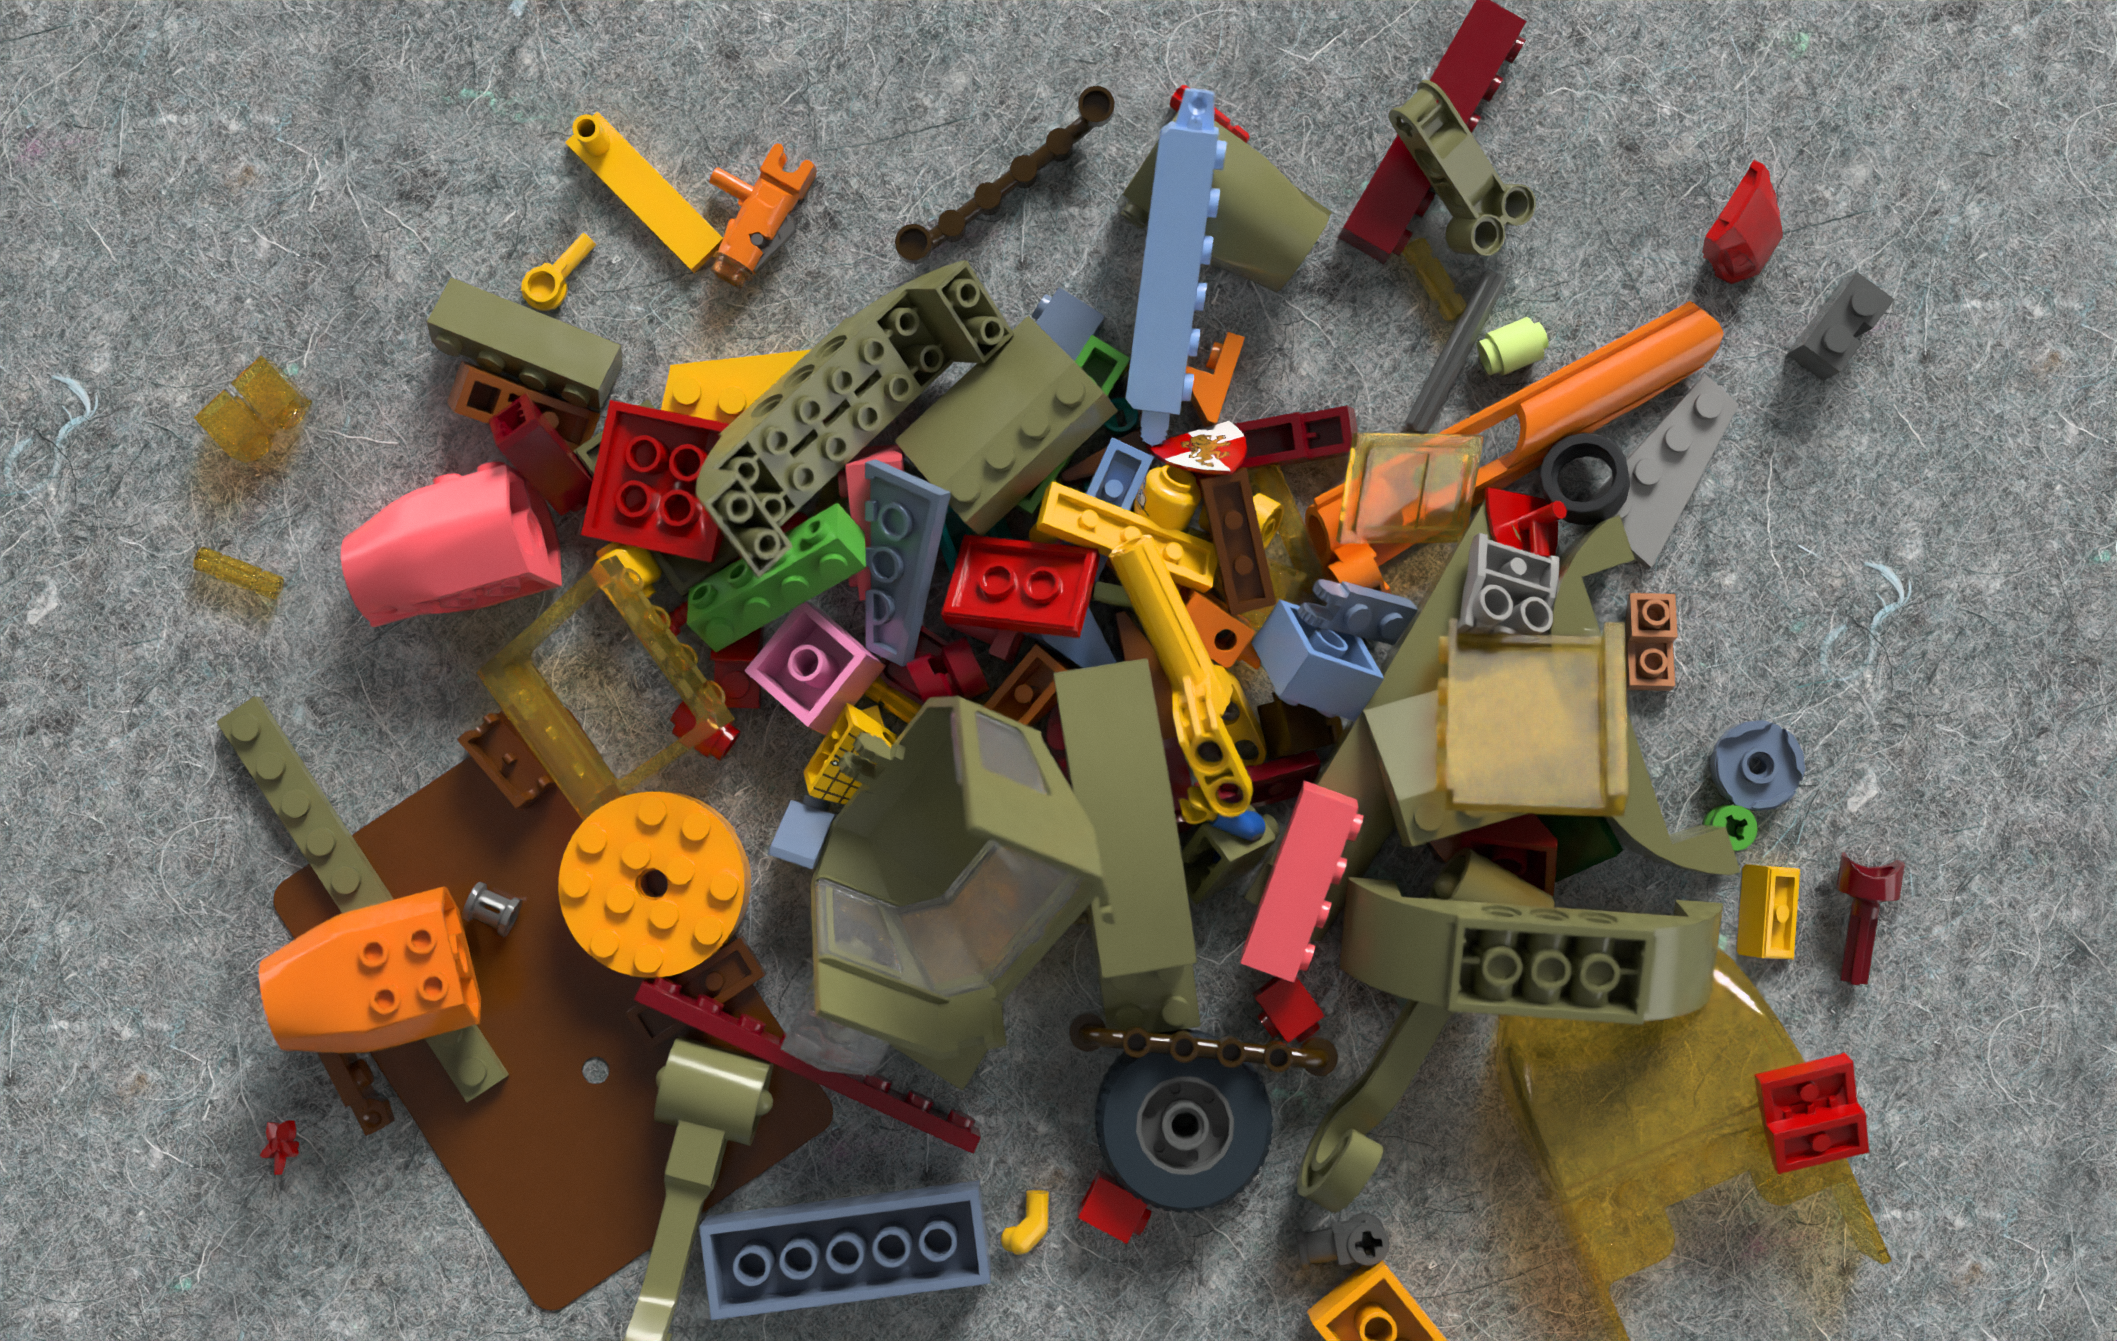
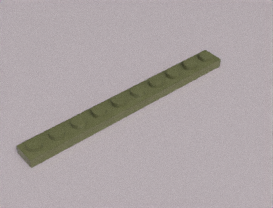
(340, 863)

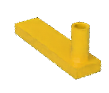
(644, 190)
(1104, 526)

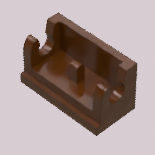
(507, 760)

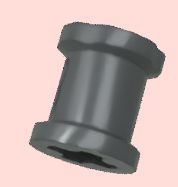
(475, 909)

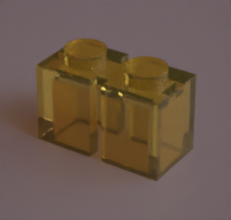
(236, 424)

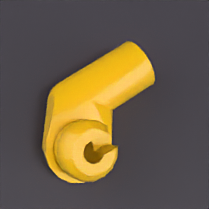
(1032, 1228)

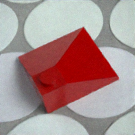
(648, 480)

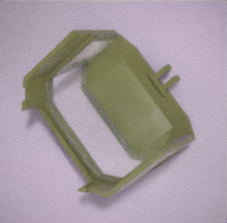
(947, 879)

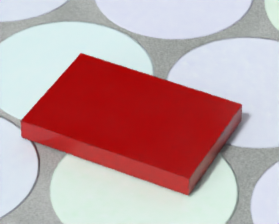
(1021, 586)

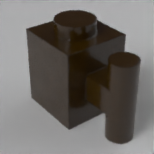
(1296, 728)

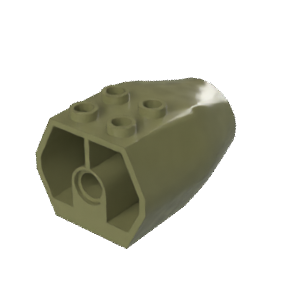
(1261, 217)

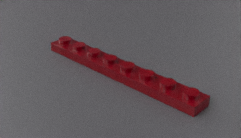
(750, 1036)

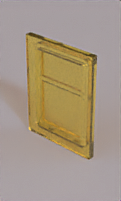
(1409, 487)

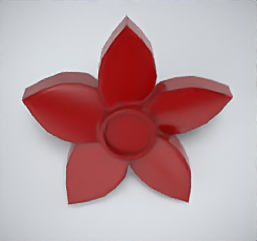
(280, 1144)

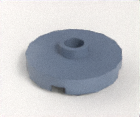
(1780, 765)

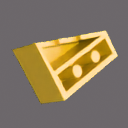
(724, 387)

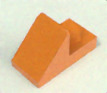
(1211, 389)

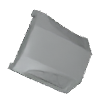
(1507, 590)

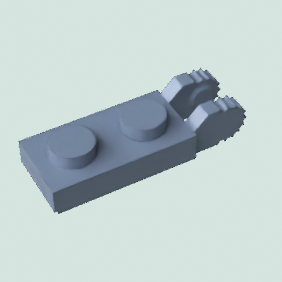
(1359, 611)

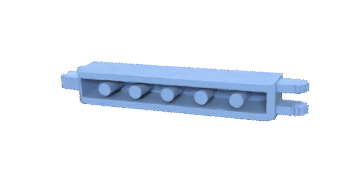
(1172, 263)

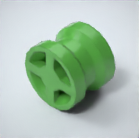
(1735, 816)

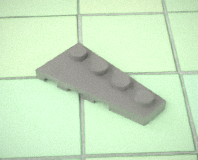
(1669, 467)

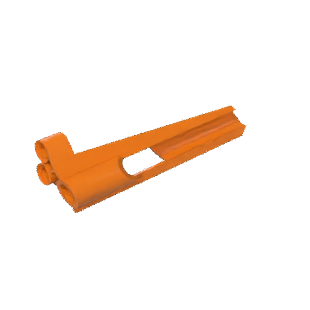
(1557, 406)

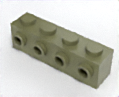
(524, 344)

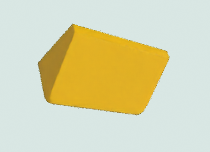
(1768, 912)

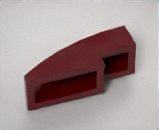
(1298, 437)

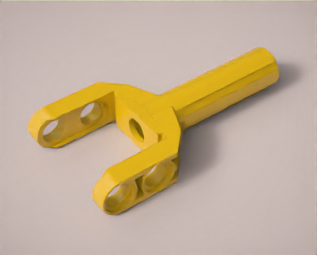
(1198, 686)

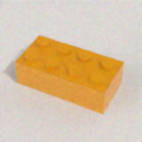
(1372, 1308)

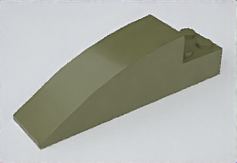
(1126, 793)

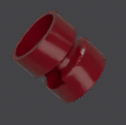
(950, 674)

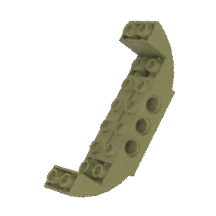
(839, 402)
(1531, 956)

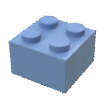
(1316, 664)

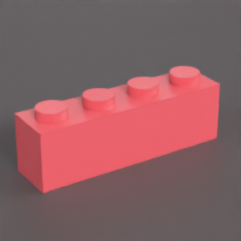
(1300, 880)

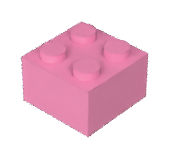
(814, 667)

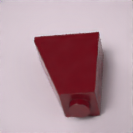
(541, 455)

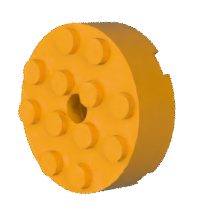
(608, 893)

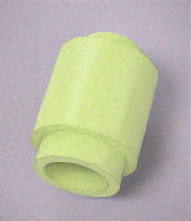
(1512, 346)

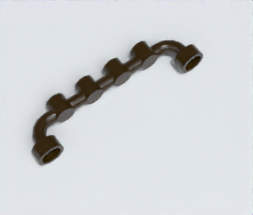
(916, 243)
(1315, 1054)

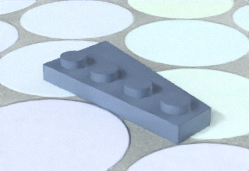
(904, 546)

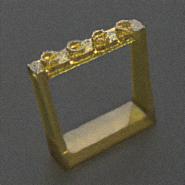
(550, 727)

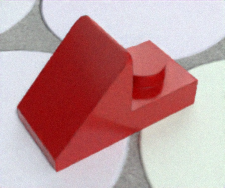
(730, 673)

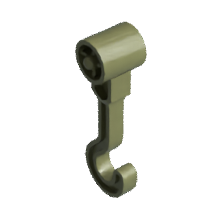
(711, 1099)
(1339, 1153)

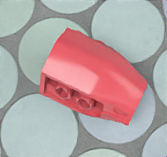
(453, 547)

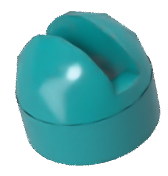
(1131, 418)

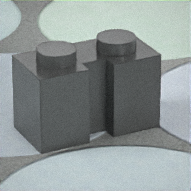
(1832, 333)

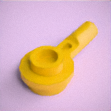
(545, 285)

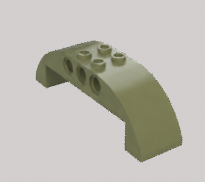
(1642, 827)

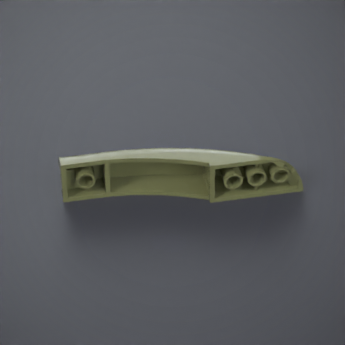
(1352, 764)

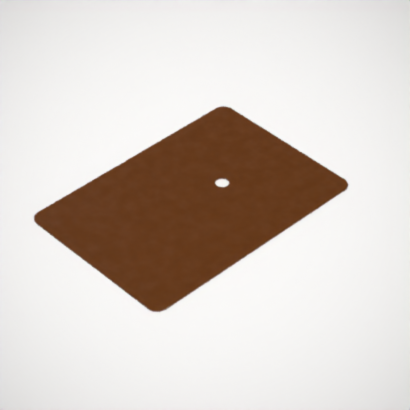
(545, 1159)

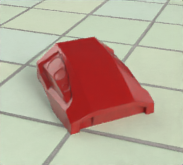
(1745, 229)

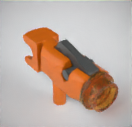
(764, 216)

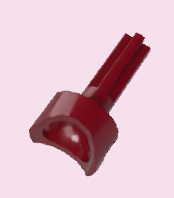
(1868, 888)

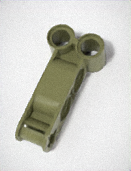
(1460, 173)

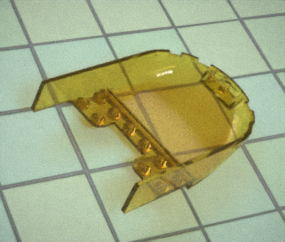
(1651, 1116)

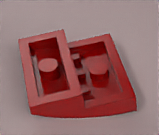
(1811, 1113)

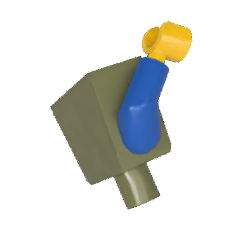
(1222, 846)

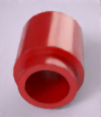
(716, 745)

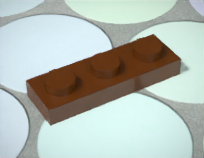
(1237, 541)
(717, 977)

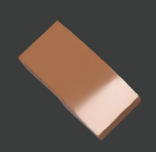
(1649, 641)

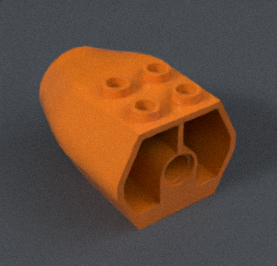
(373, 978)

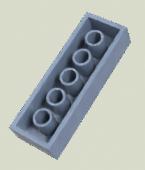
(845, 1250)

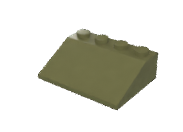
(1006, 426)
(1408, 759)

